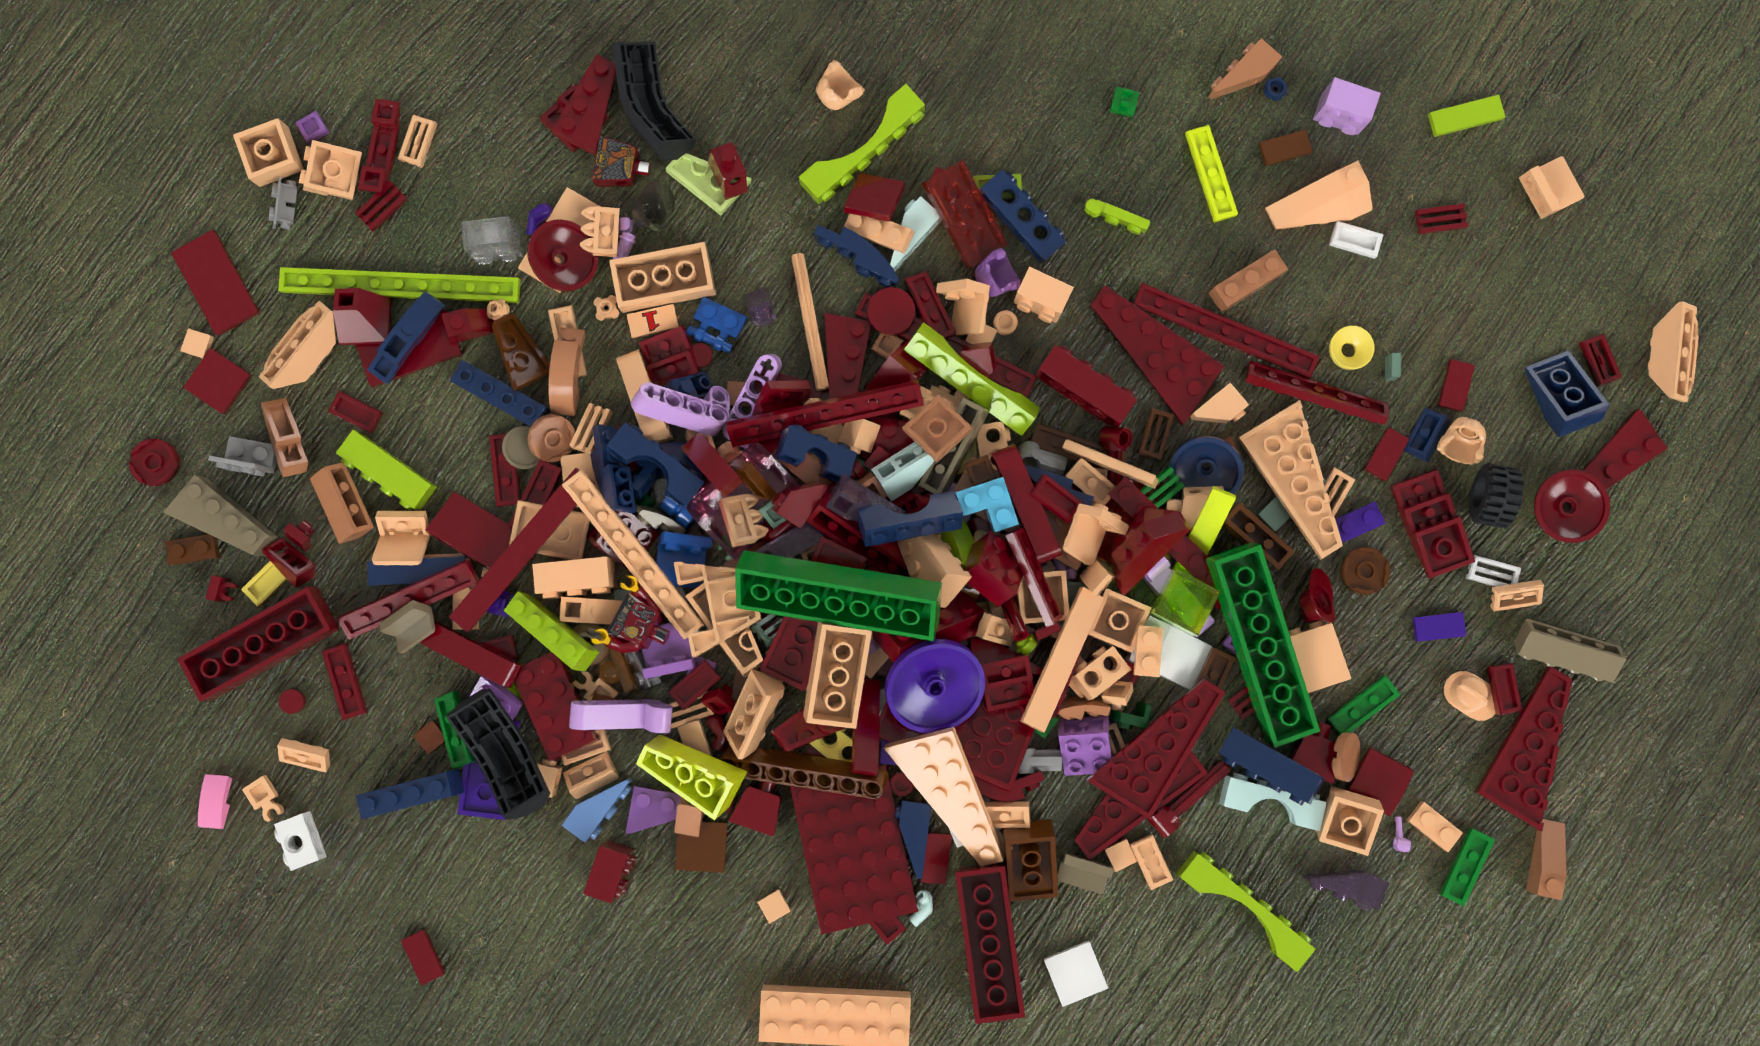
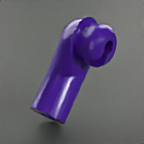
(537, 216)

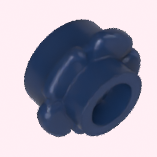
(1275, 83)

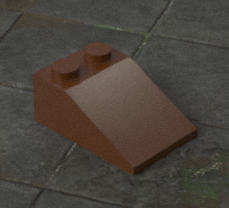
(1031, 862)

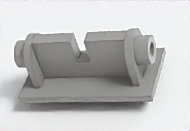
(284, 194)
(638, 664)

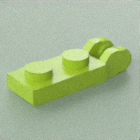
(1115, 215)

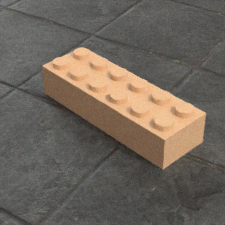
(834, 1016)

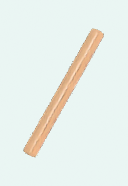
(810, 322)

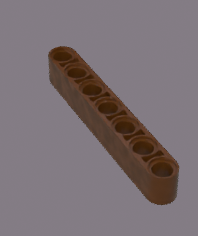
(808, 772)

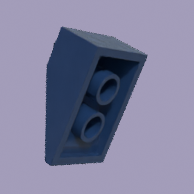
(1566, 394)

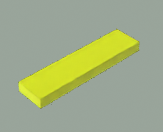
(1211, 173)
(1209, 521)

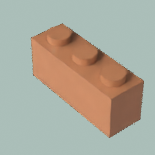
(1248, 280)
(341, 502)

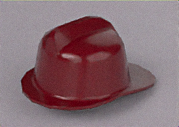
(1317, 600)

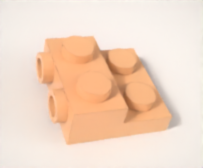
(330, 170)

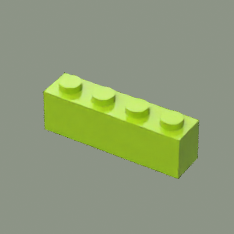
(386, 470)
(551, 632)

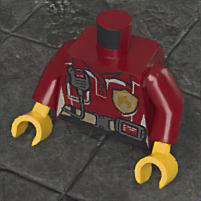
(635, 622)

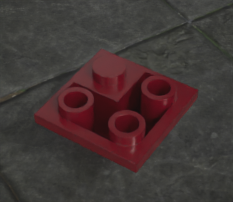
(361, 316)

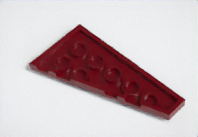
(1164, 358)
(1527, 758)
(1114, 819)

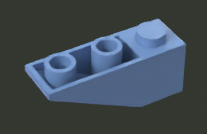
(588, 816)

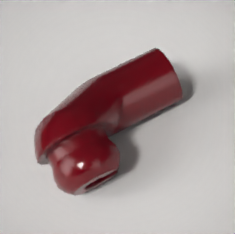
(717, 725)

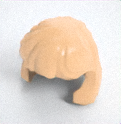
(837, 87)
(1463, 441)

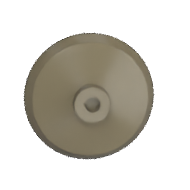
(516, 448)

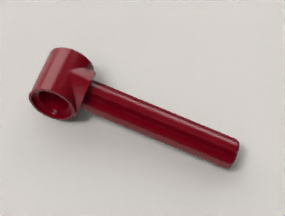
(1115, 441)
(1166, 818)

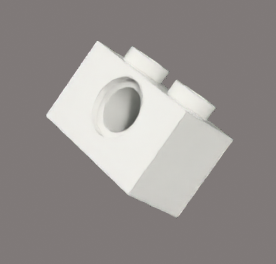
(312, 847)

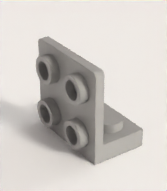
(247, 457)

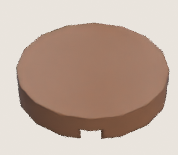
(550, 437)
(1347, 758)

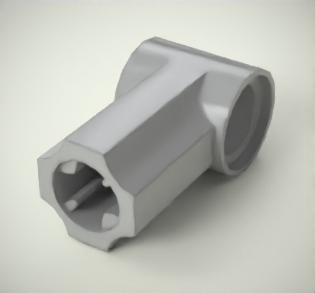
(1041, 459)
(1041, 761)

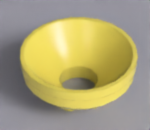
(1361, 342)

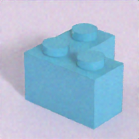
(992, 498)

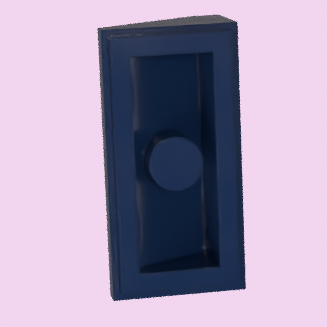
(1427, 434)

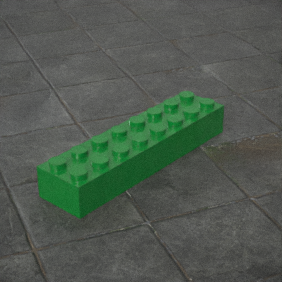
(838, 595)
(1263, 644)

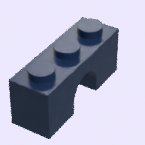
(834, 458)

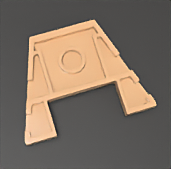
(721, 597)

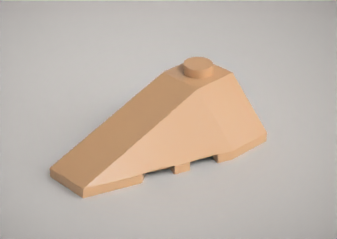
(1330, 199)

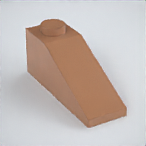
(1548, 861)

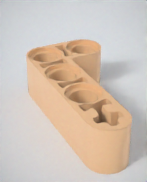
(634, 375)

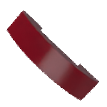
(382, 146)

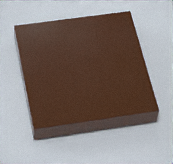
(704, 852)

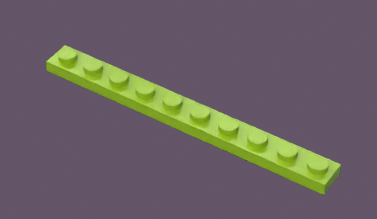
(401, 284)

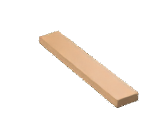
(1062, 659)

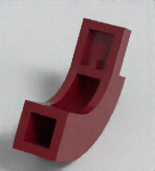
(998, 794)

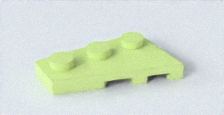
(699, 179)

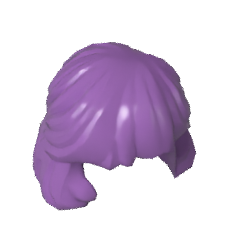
(997, 273)

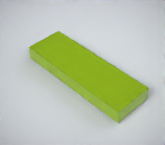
(1466, 115)

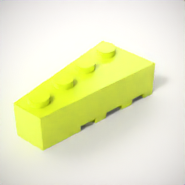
(692, 774)

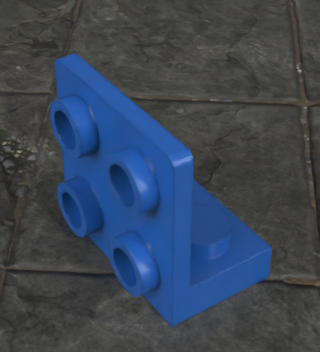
(681, 548)

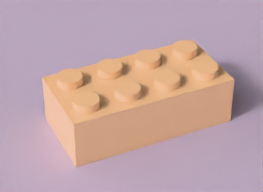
(662, 277)
(836, 675)

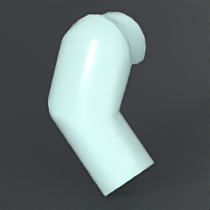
(924, 907)

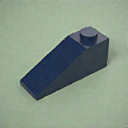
(914, 826)

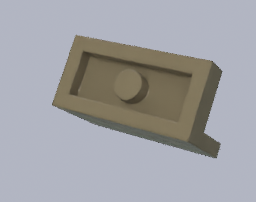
(409, 625)
(1083, 872)

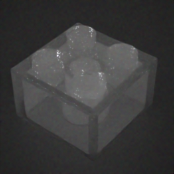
(492, 239)

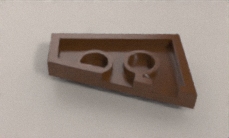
(519, 352)

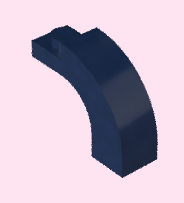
(649, 472)

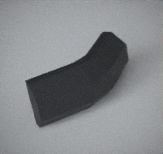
(644, 103)
(500, 754)

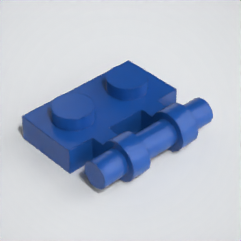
(719, 318)

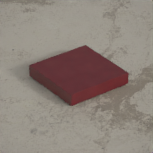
(874, 197)
(217, 381)

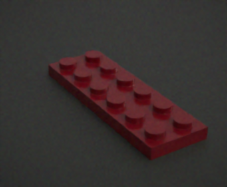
(794, 642)

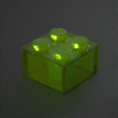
(1185, 602)

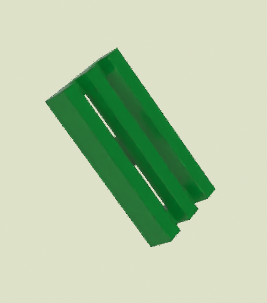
(1174, 479)

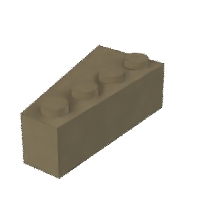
(217, 514)

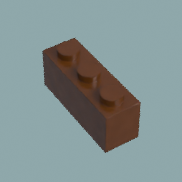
(1249, 529)

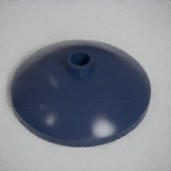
(1224, 459)

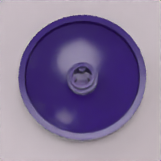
(934, 685)

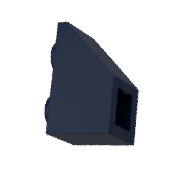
(693, 385)

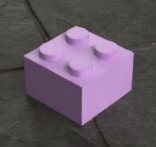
(1346, 106)

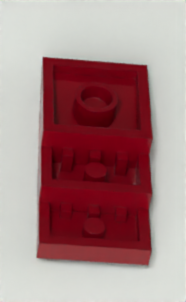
(1432, 523)

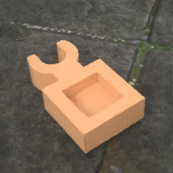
(591, 686)
(261, 794)

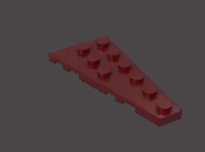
(1152, 759)

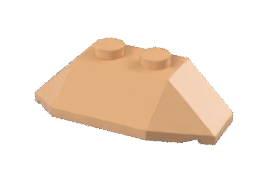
(301, 348)
(1675, 351)

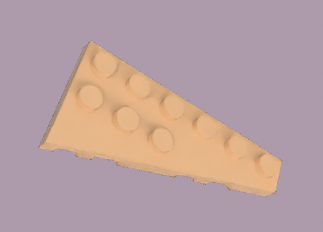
(1291, 468)
(944, 778)

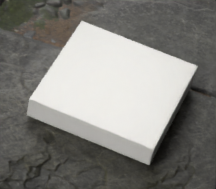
(1075, 973)

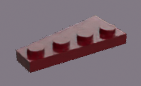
(585, 111)
(846, 353)
(1626, 451)
(797, 732)

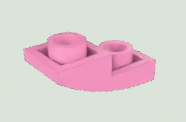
(212, 802)

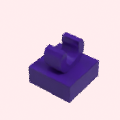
(501, 603)

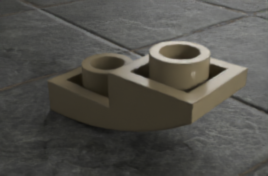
(656, 518)

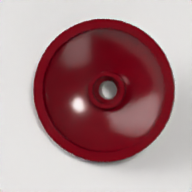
(561, 240)
(1587, 506)

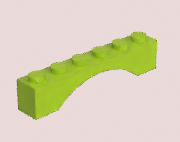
(826, 176)
(937, 355)
(1284, 942)

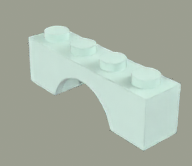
(1243, 794)

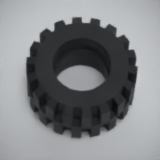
(1496, 495)

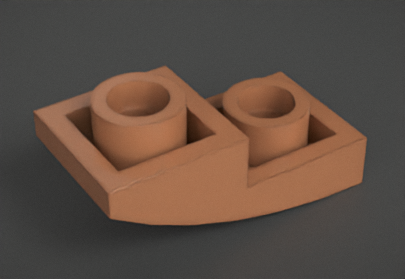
(1075, 707)

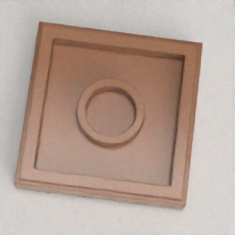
(937, 428)

